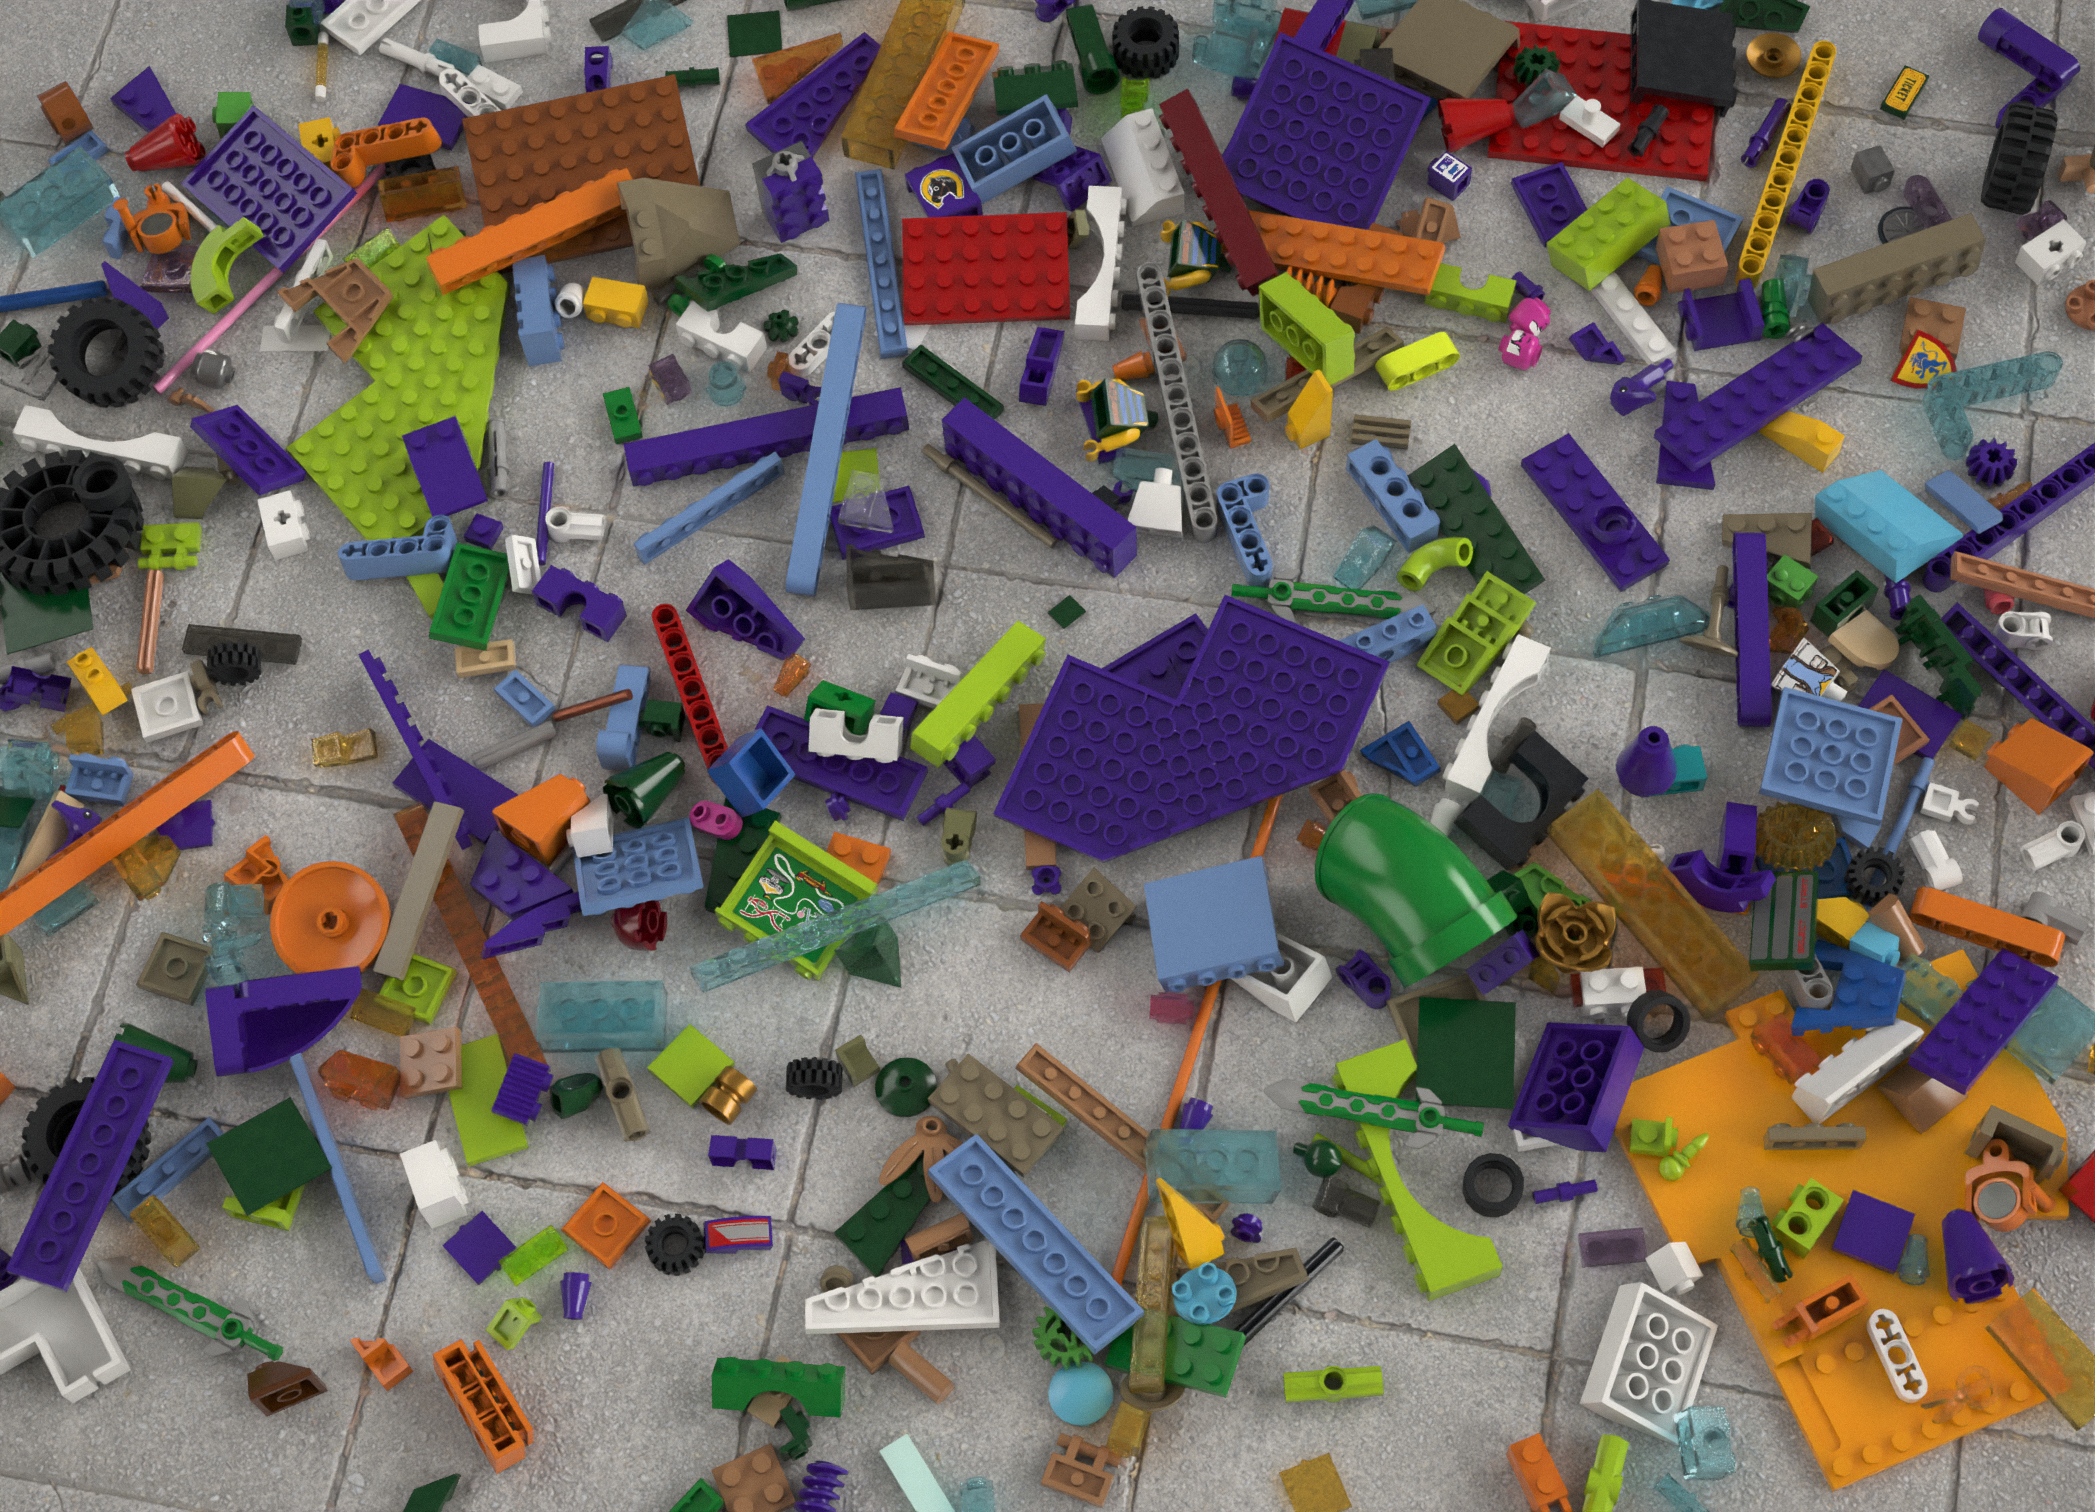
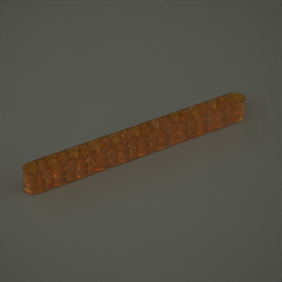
(469, 940)

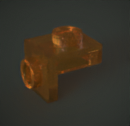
(1788, 631)

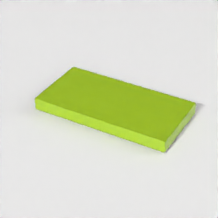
(482, 1132)

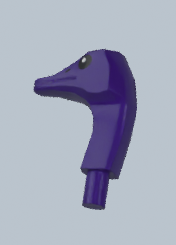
(1633, 392)
(77, 820)

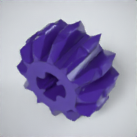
(1991, 462)

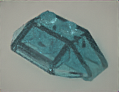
(1650, 623)

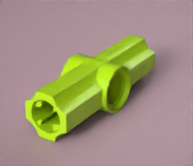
(1355, 1383)
(1605, 1476)

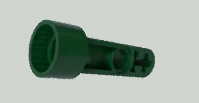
(1096, 64)

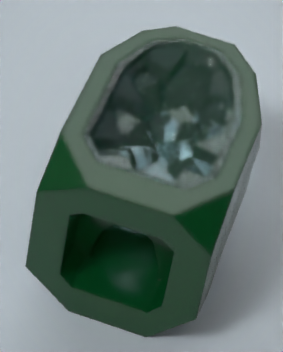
(574, 1094)

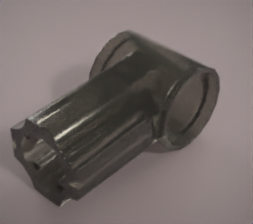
(1337, 1199)

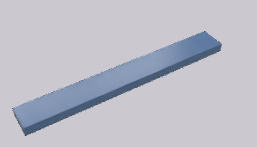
(881, 264)
(338, 1171)

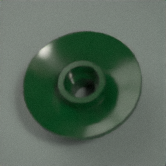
(905, 1100)

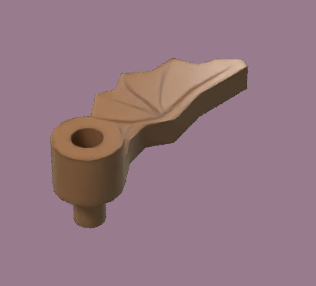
(177, 397)

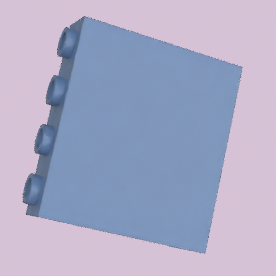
(1212, 925)

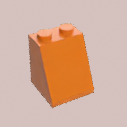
(2037, 763)
(541, 816)

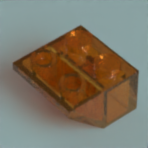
(360, 1079)

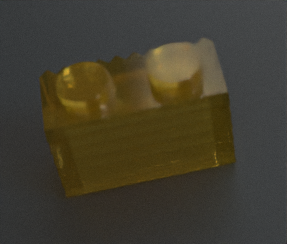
(164, 1231)

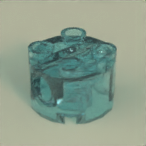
(27, 769)

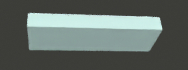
(914, 1477)

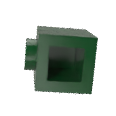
(18, 342)

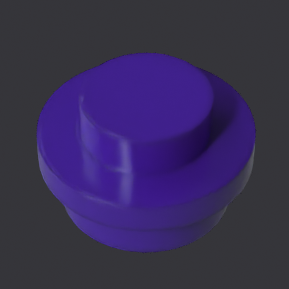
(838, 807)

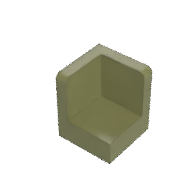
(857, 1060)

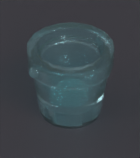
(725, 384)

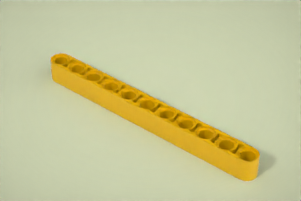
(1786, 163)

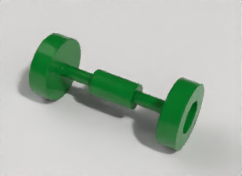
(678, 303)

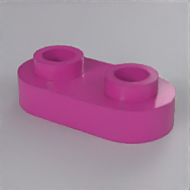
(710, 818)

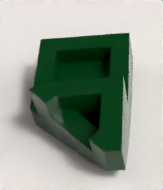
(432, 1495)

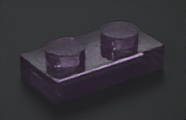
(1612, 1247)

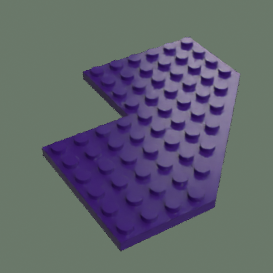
(1252, 722)

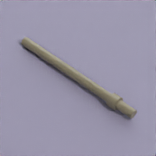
(948, 465)

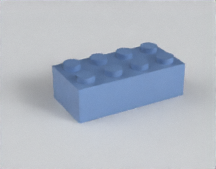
(1014, 149)

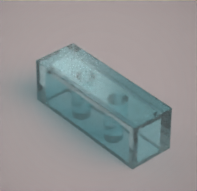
(462, 59)

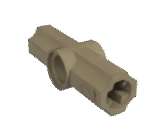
(627, 1110)

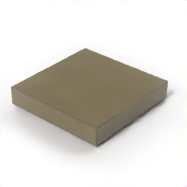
(175, 969)

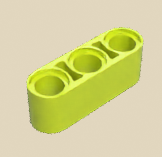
(1417, 361)

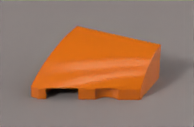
(259, 867)

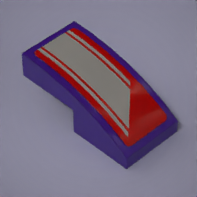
(737, 1233)

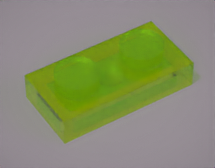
(375, 248)

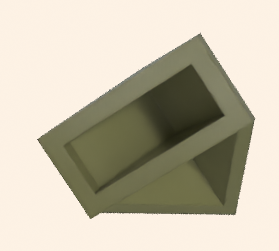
(194, 490)
(12, 970)

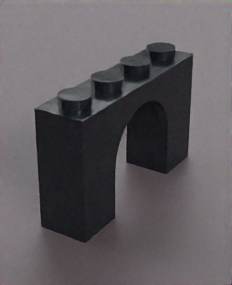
(1557, 785)

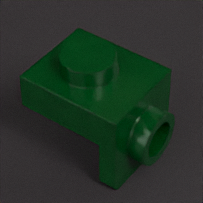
(797, 1426)

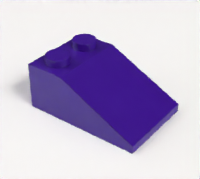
(445, 467)

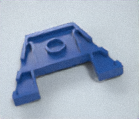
(1864, 995)

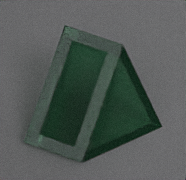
(872, 955)

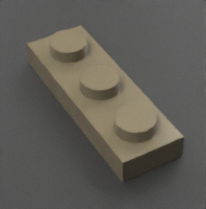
(1814, 1137)

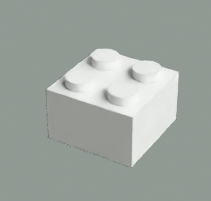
(435, 1183)

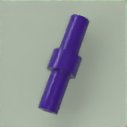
(942, 802)
(1565, 1191)

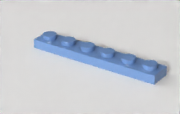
(709, 508)

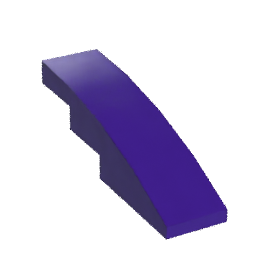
(531, 927)

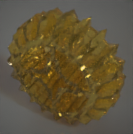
(1794, 836)

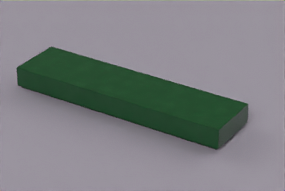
(949, 382)

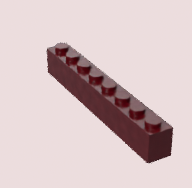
(1218, 190)

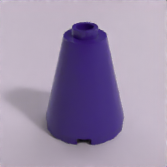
(1647, 763)
(1971, 1259)

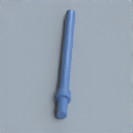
(1916, 787)

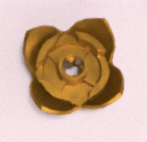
(1589, 923)

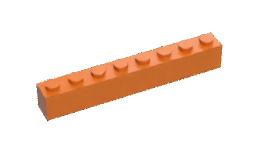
(527, 233)

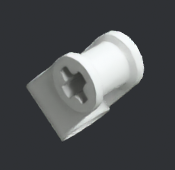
(2027, 629)

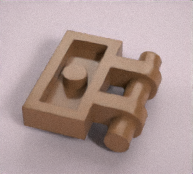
(1076, 1478)

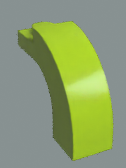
(214, 261)

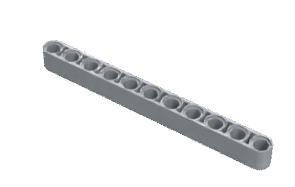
(1177, 411)

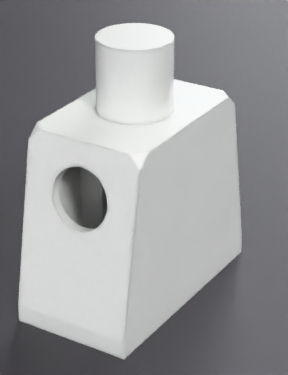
(1158, 506)

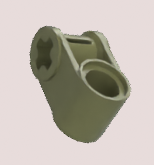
(958, 832)

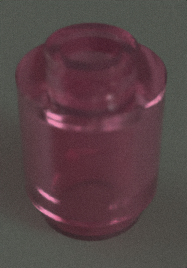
(1171, 1008)

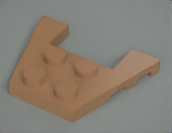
(353, 296)

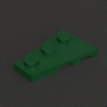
(1766, 14)

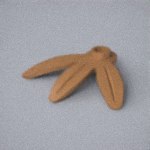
(926, 1141)

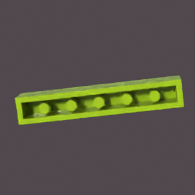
(978, 694)

